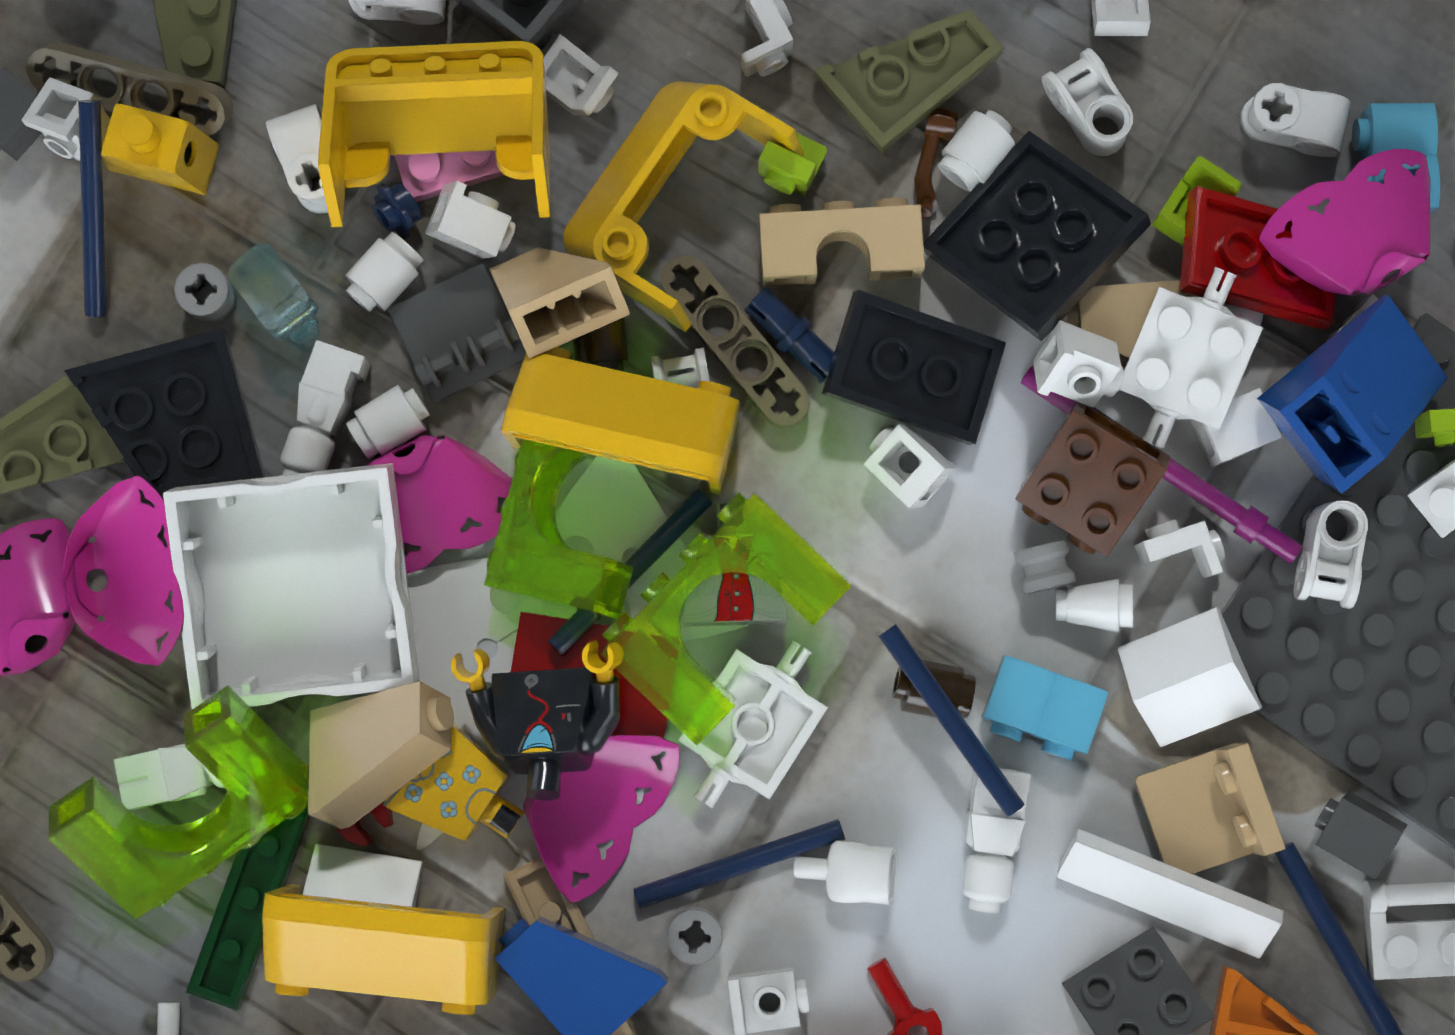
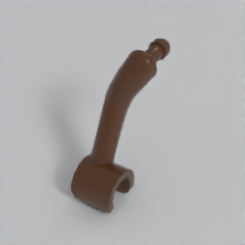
(939, 126)

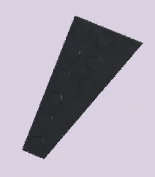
(175, 411)

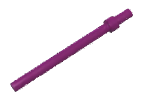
(1248, 523)

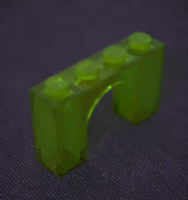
(751, 542)
(531, 554)
(150, 862)

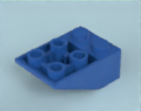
(1355, 395)

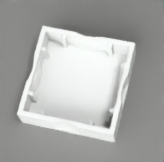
(293, 585)

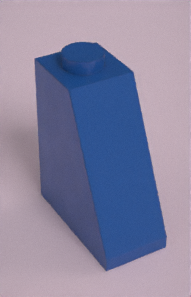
(576, 979)

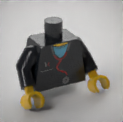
(545, 717)

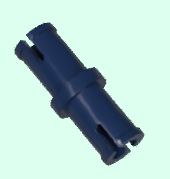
(791, 333)

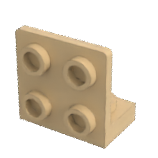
(1209, 809)

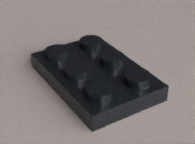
(914, 367)

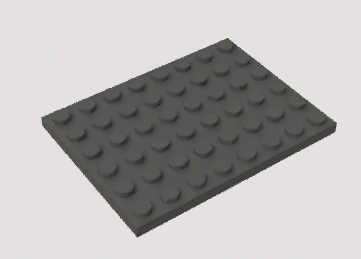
(1376, 679)

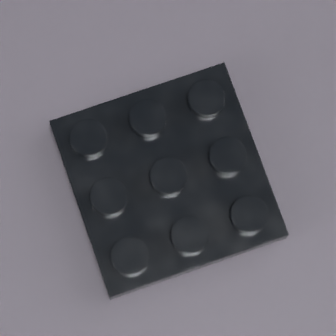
(1036, 235)

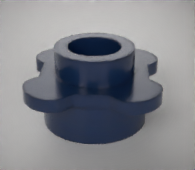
(396, 209)

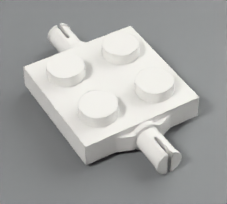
(1190, 357)
(764, 728)

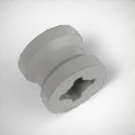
(213, 300)
(1045, 567)
(696, 926)

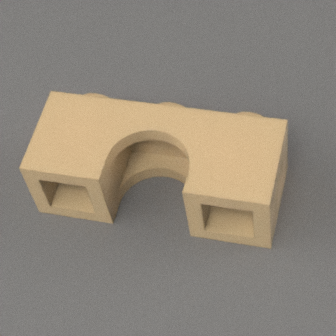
(885, 234)

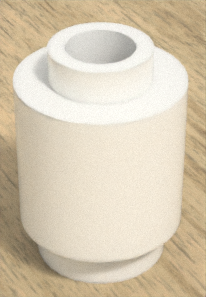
(976, 149)
(383, 273)
(388, 421)

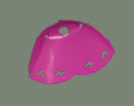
(1363, 227)
(438, 491)
(136, 571)
(33, 594)
(598, 808)

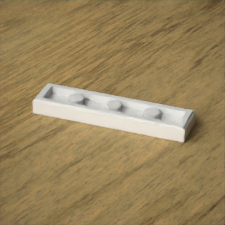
(1169, 893)

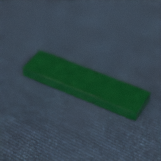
(236, 928)

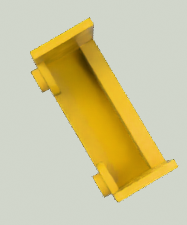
(433, 103)
(608, 217)
(623, 416)
(380, 949)

